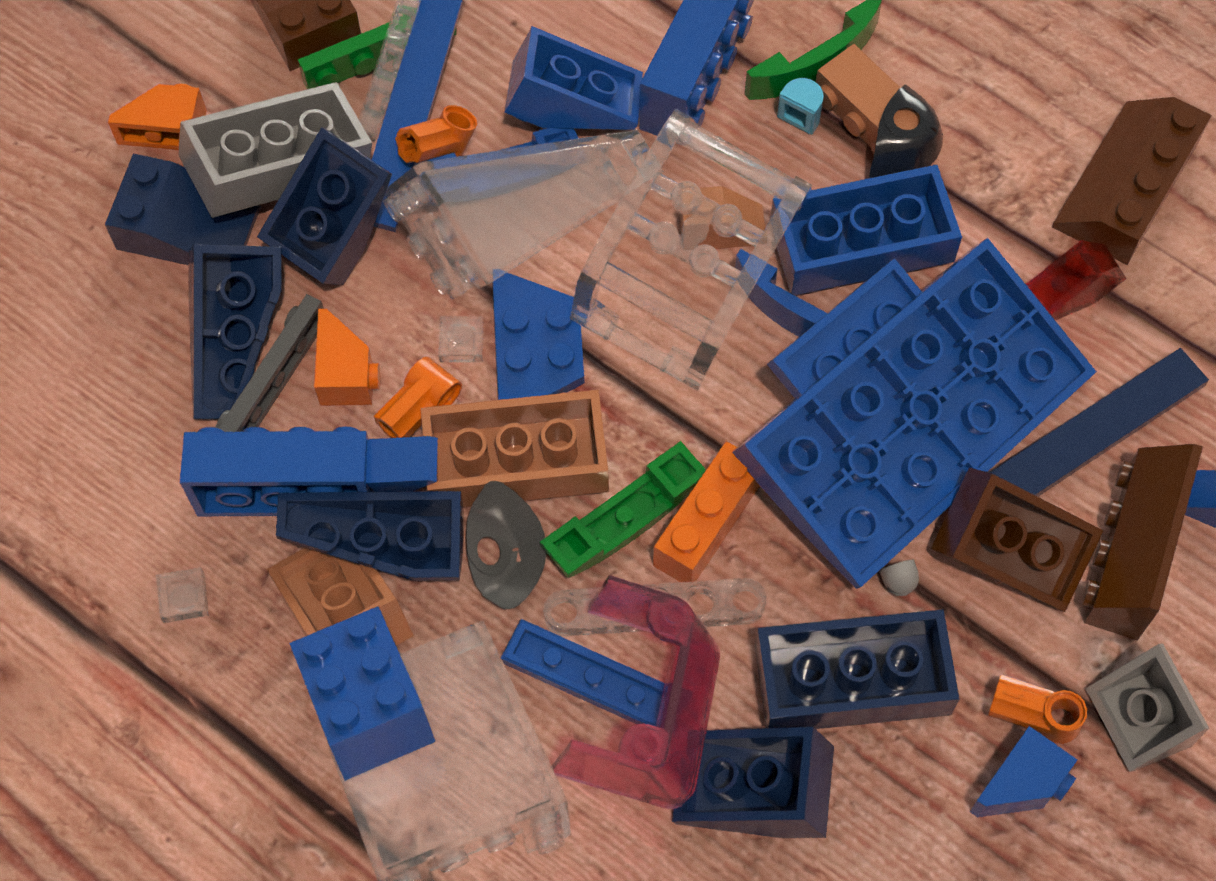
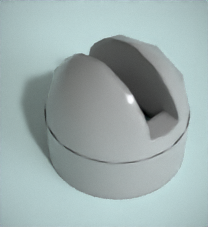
(901, 577)

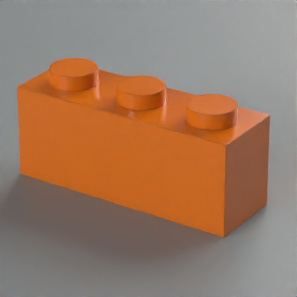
(705, 517)

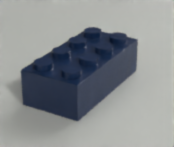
(856, 671)

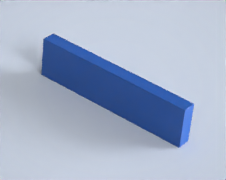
(584, 673)

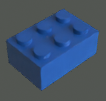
(362, 693)

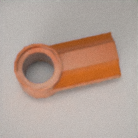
(437, 136)
(423, 387)
(1032, 707)

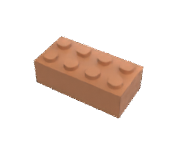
(528, 443)

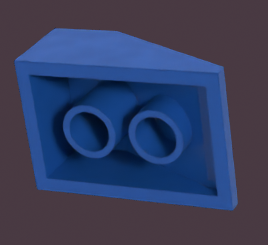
(571, 86)

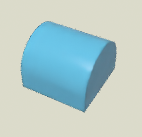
(801, 104)

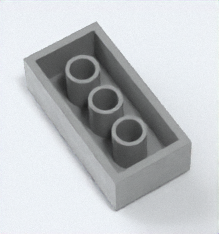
(254, 149)

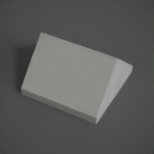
(1148, 709)

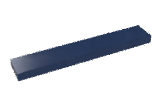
(1104, 424)

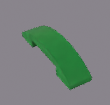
(773, 74)
(626, 514)

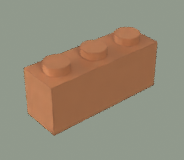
(859, 93)

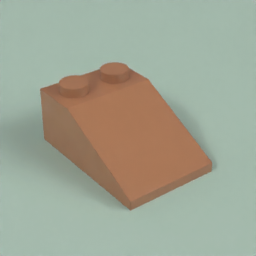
(332, 589)

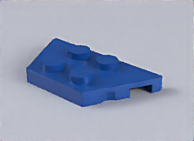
(535, 340)

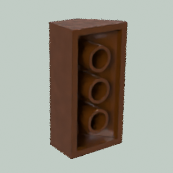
(1132, 174)
(1141, 538)

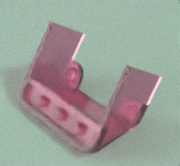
(660, 760)

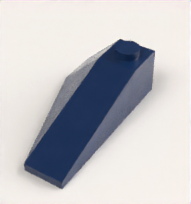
(229, 316)
(394, 532)

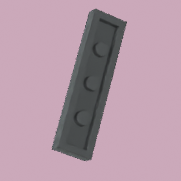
(275, 369)

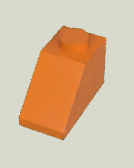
(156, 116)
(342, 365)

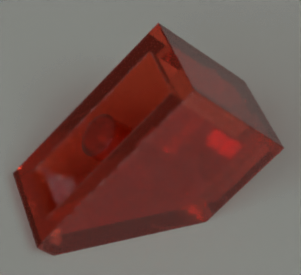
(1077, 279)

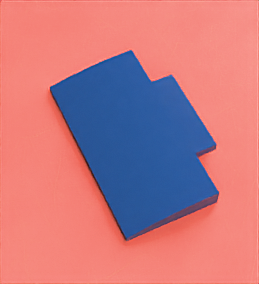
(903, 399)

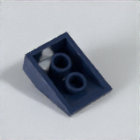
(327, 209)
(164, 215)
(762, 783)

